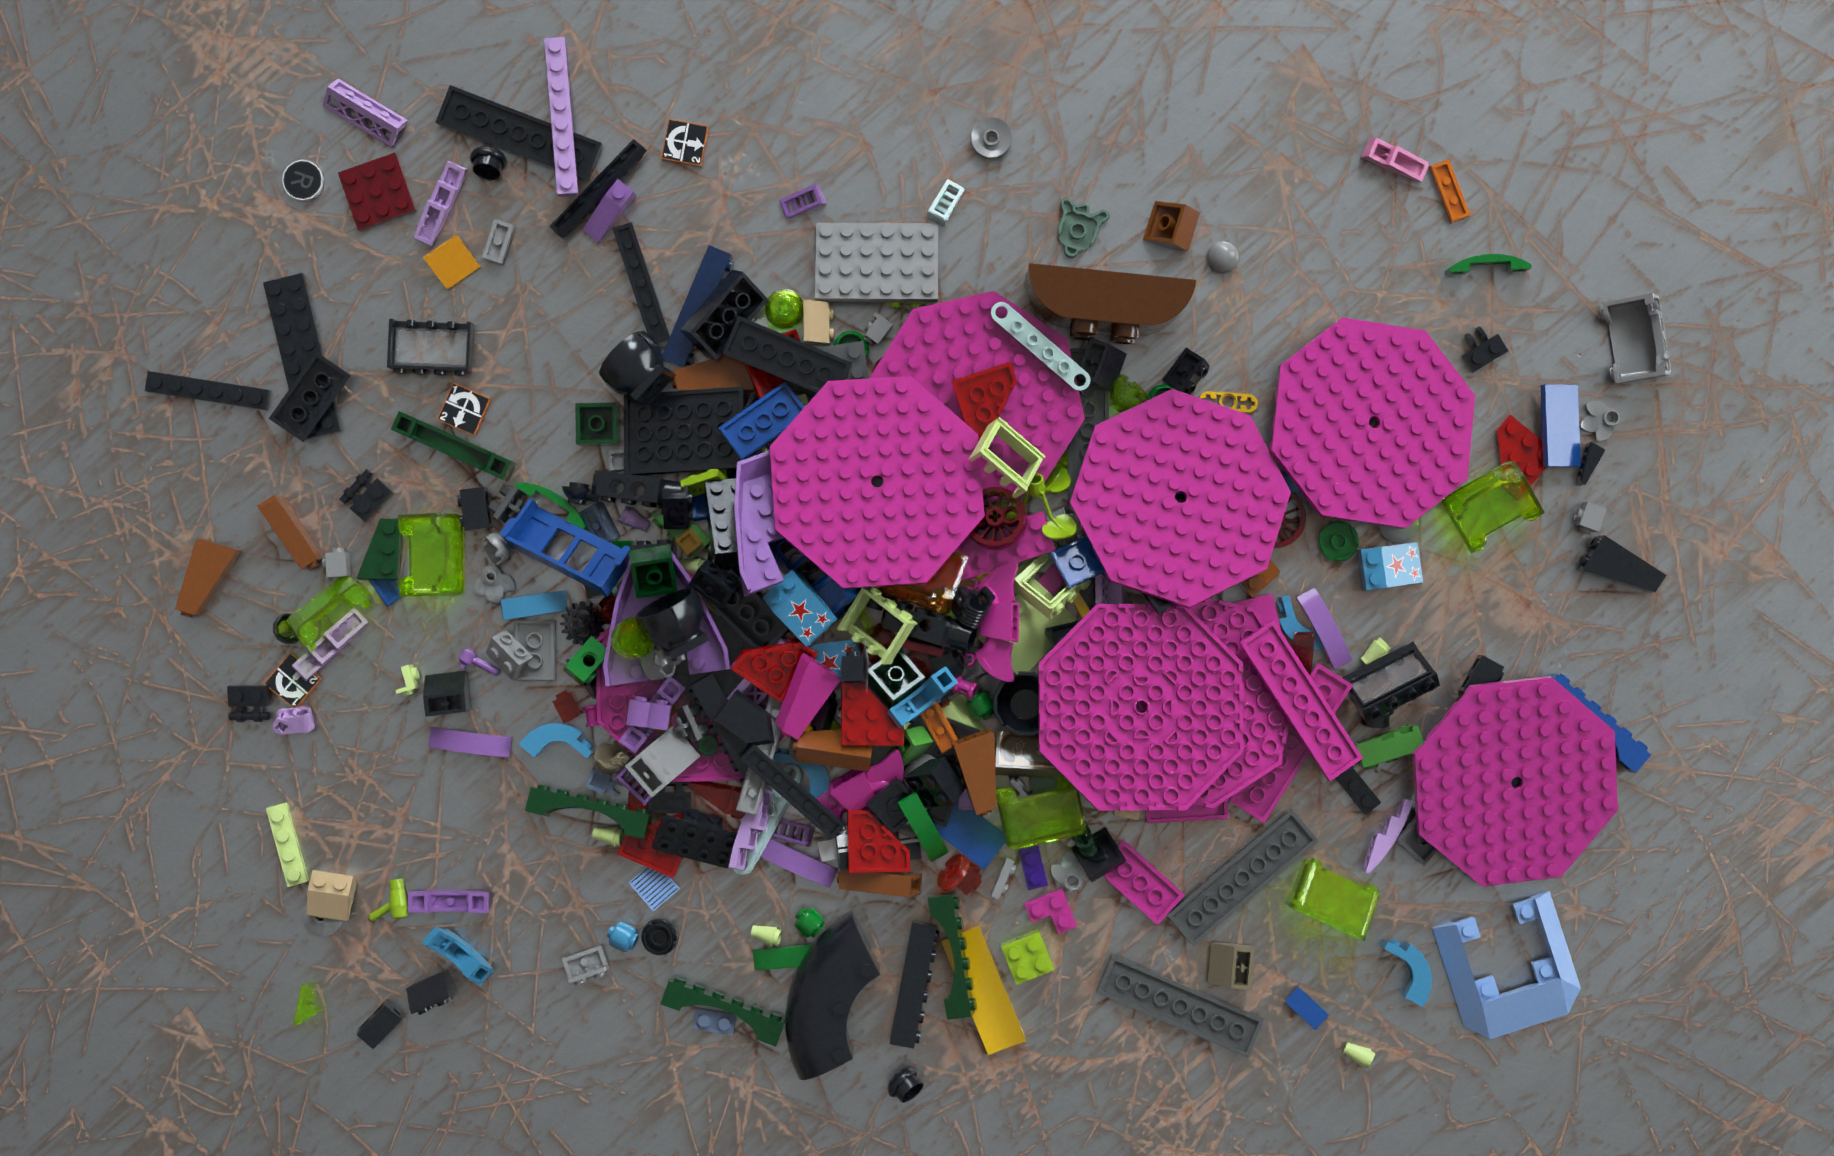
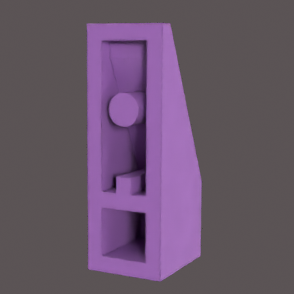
(609, 210)

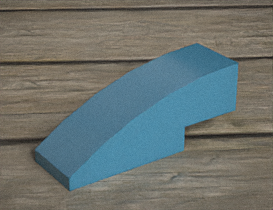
(533, 605)

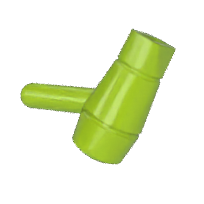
(397, 902)

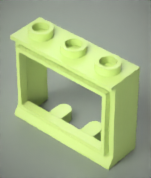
(1018, 444)
(1037, 600)
(874, 647)

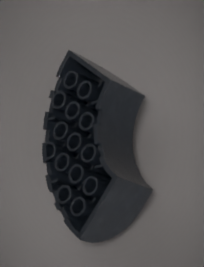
(822, 996)

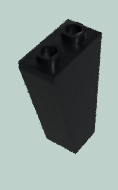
(1616, 564)

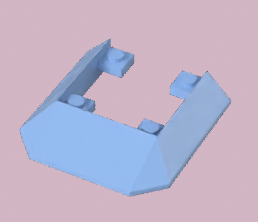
(1479, 1000)

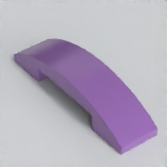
(1325, 628)
(635, 735)
(470, 742)
(799, 863)
(448, 901)

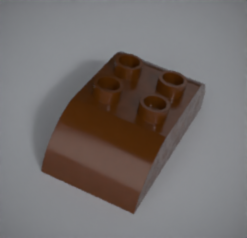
(1106, 301)

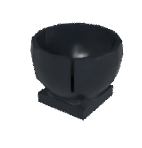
(636, 368)
(674, 622)
(1017, 704)

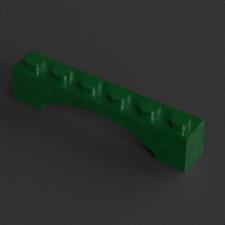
(452, 446)
(543, 802)
(945, 910)
(766, 1025)

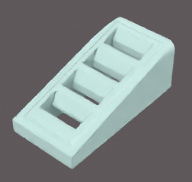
(942, 215)

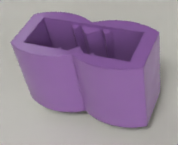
(649, 714)

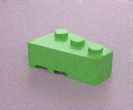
(1389, 745)

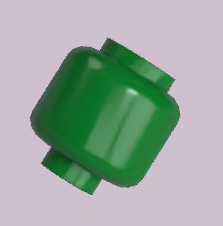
(981, 705)
(809, 922)

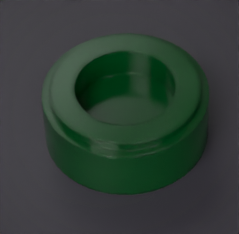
(707, 745)

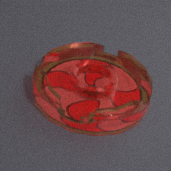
(954, 872)

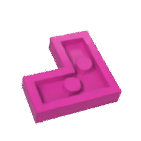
(1052, 904)

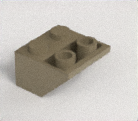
(1231, 965)

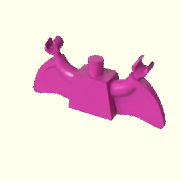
(999, 624)
(857, 787)

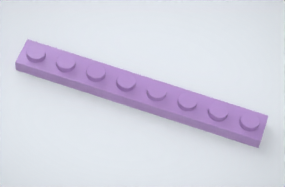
(561, 116)

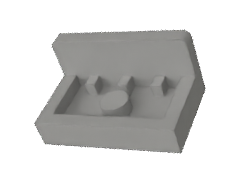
(508, 654)
(585, 964)

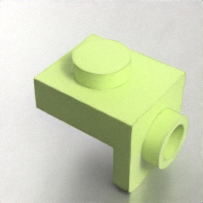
(411, 678)

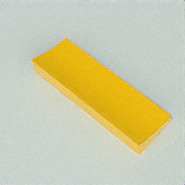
(994, 1012)

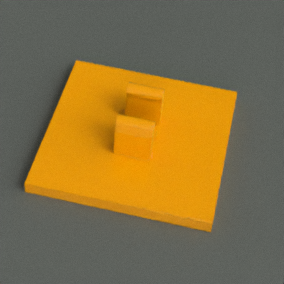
(451, 262)

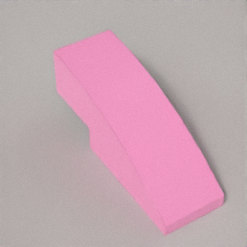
(1395, 159)

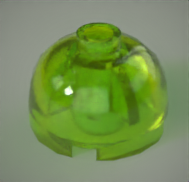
(784, 309)
(1126, 394)
(629, 640)

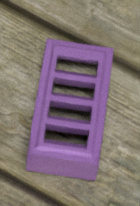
(807, 191)
(625, 782)
(808, 835)

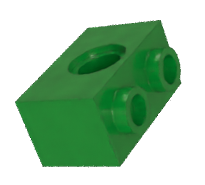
(575, 667)

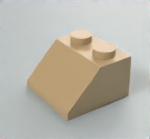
(817, 323)
(330, 895)

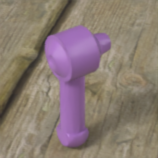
(468, 657)

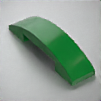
(1512, 263)
(573, 517)
(923, 827)
(779, 957)

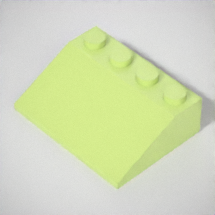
(1032, 639)

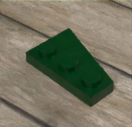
(383, 553)

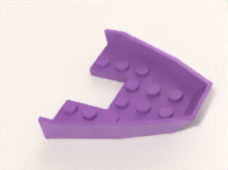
(755, 524)
(704, 658)

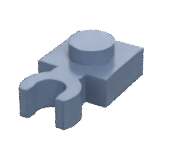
(600, 782)

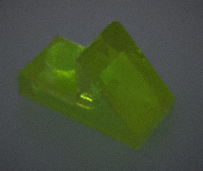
(305, 1008)

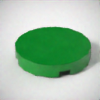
(1338, 541)

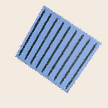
(653, 887)

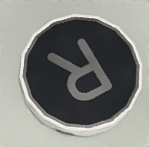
(303, 180)

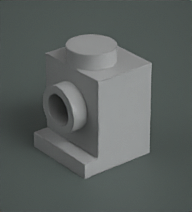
(877, 330)

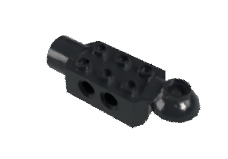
(605, 486)
(943, 629)

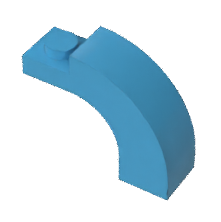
(1289, 622)
(923, 698)
(543, 735)
(817, 773)
(460, 953)
(1420, 976)

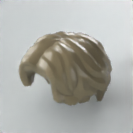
(611, 758)

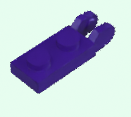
(1033, 867)

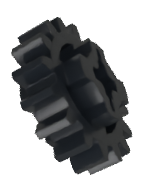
(576, 629)

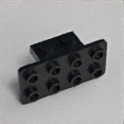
(695, 837)

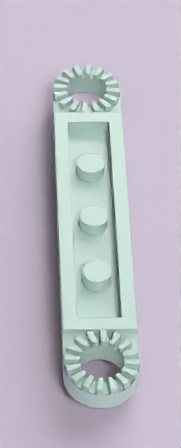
(1040, 346)
(777, 809)

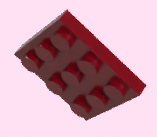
(377, 191)

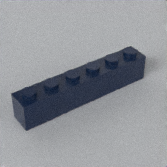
(708, 277)

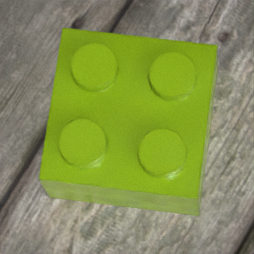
(1027, 956)

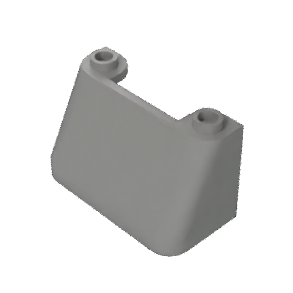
(1637, 338)

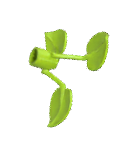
(1057, 482)

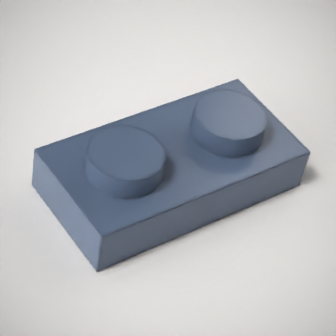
(714, 1021)

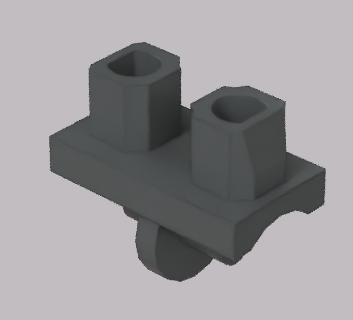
(510, 505)
(687, 724)

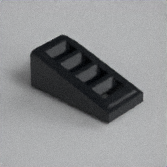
(1590, 459)

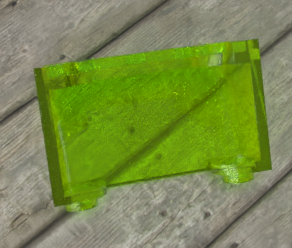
(1491, 504)
(434, 555)
(343, 589)
(1040, 816)
(1333, 899)

